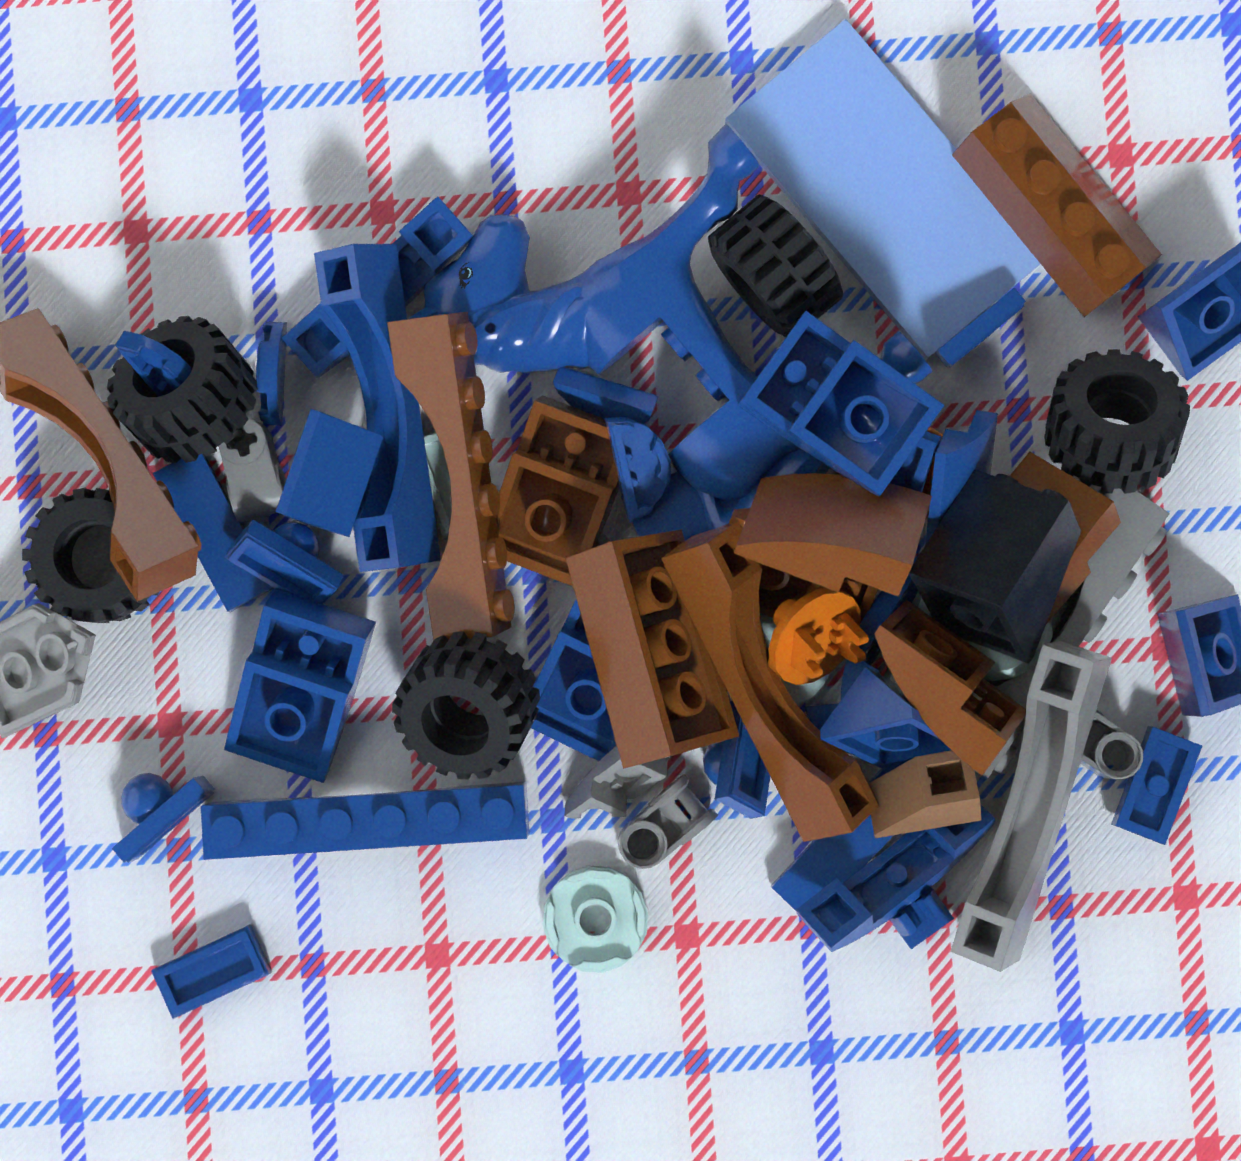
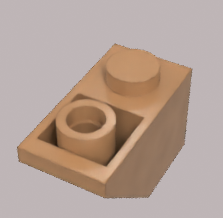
(925, 795)

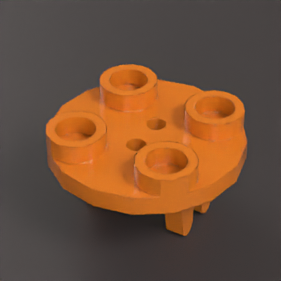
(815, 636)

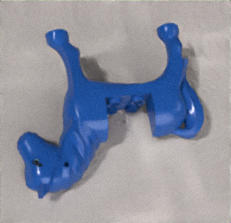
(619, 304)

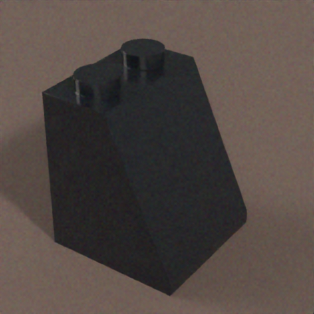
(998, 563)

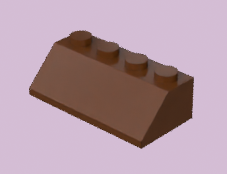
(1055, 203)
(647, 651)

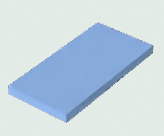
(882, 188)

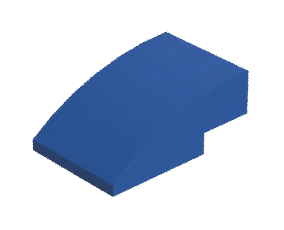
(841, 404)
(298, 685)
(571, 695)

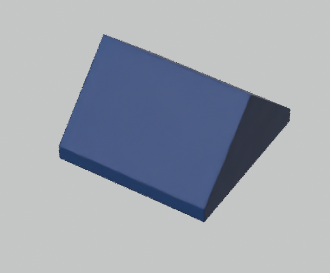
(1200, 316)
(329, 473)
(1205, 654)
(879, 724)

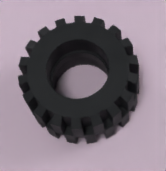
(775, 264)
(1122, 390)
(198, 412)
(52, 560)
(449, 734)

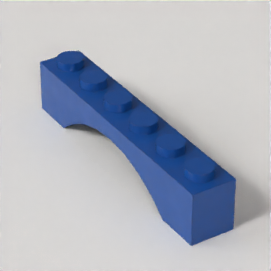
(396, 515)
(365, 821)

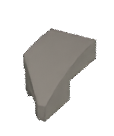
(610, 785)

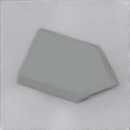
(40, 666)

